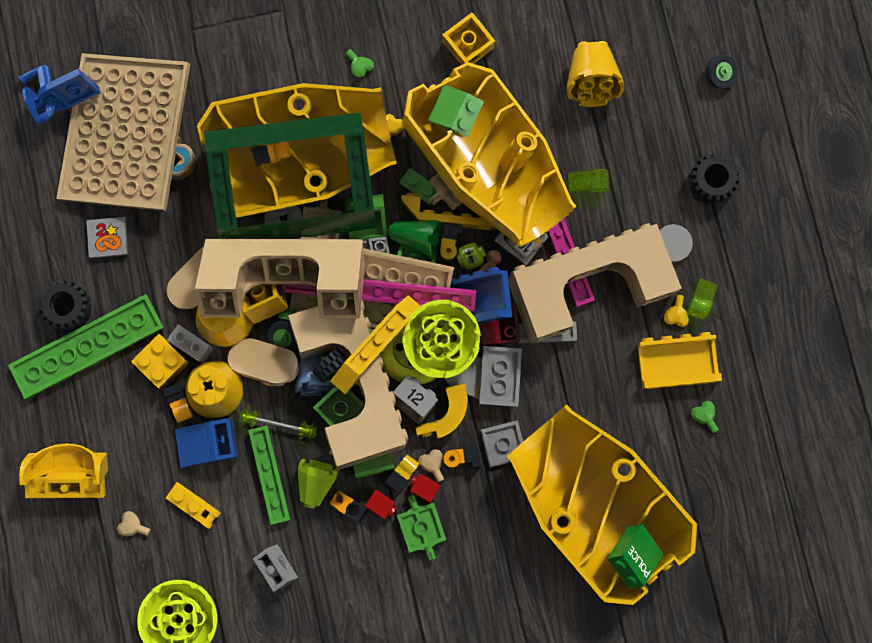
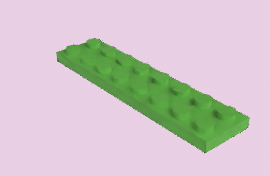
(86, 346)

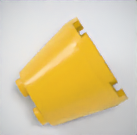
(594, 75)
(223, 330)
(222, 398)

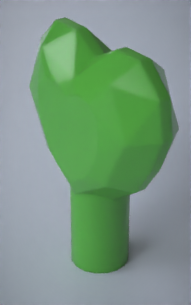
(359, 65)
(705, 415)

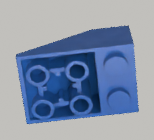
(206, 443)

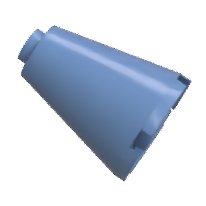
(307, 382)

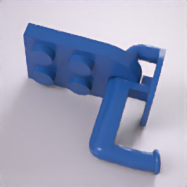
(56, 94)

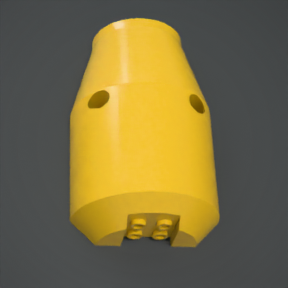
(503, 164)
(288, 180)
(574, 474)

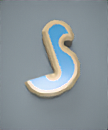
(187, 161)

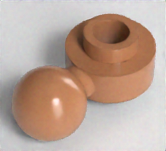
(493, 258)

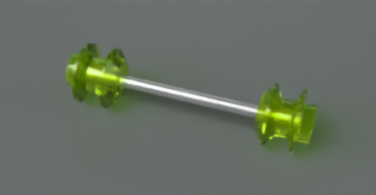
(252, 418)

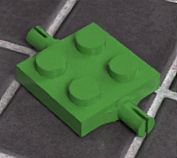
(421, 527)

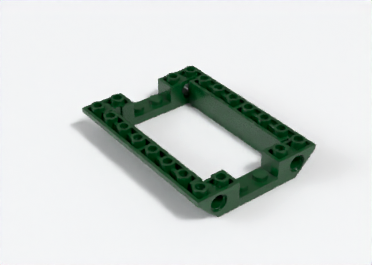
(355, 146)

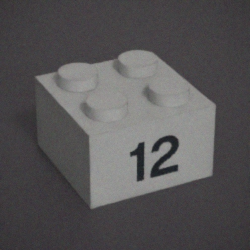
(414, 399)

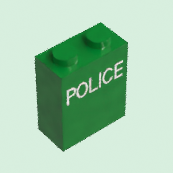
(635, 556)

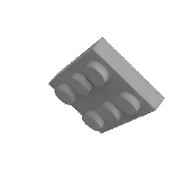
(500, 376)

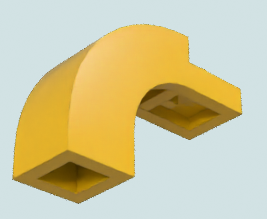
(457, 408)

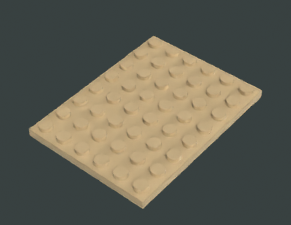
(127, 135)

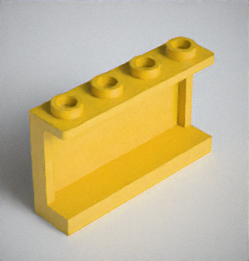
(678, 361)

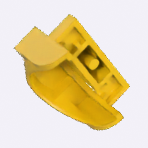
(66, 472)

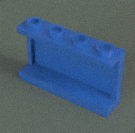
(491, 294)

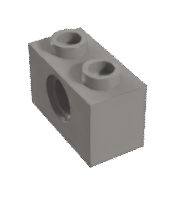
(190, 343)
(275, 567)

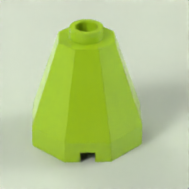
(315, 481)

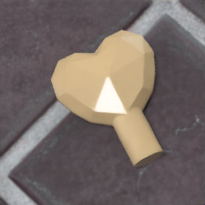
(432, 463)
(131, 525)

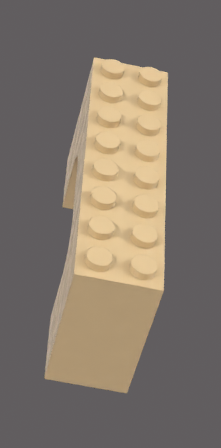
(635, 255)
(237, 265)
(378, 426)

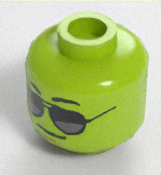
(471, 256)

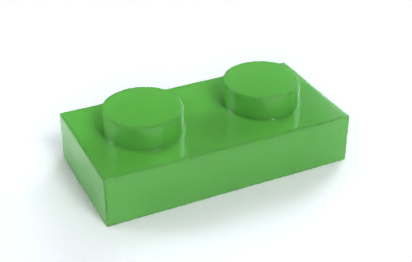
(418, 185)

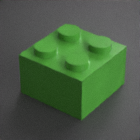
(339, 407)

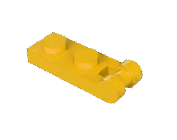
(192, 504)

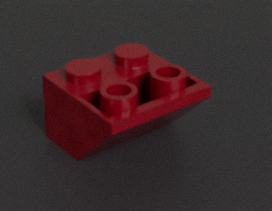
(501, 331)

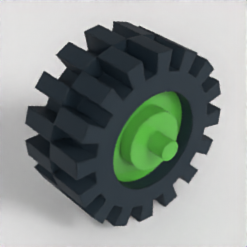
(329, 365)

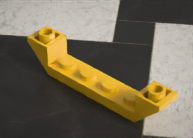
(412, 204)
(374, 345)

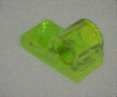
(590, 180)
(702, 299)

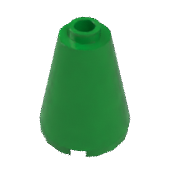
(418, 235)

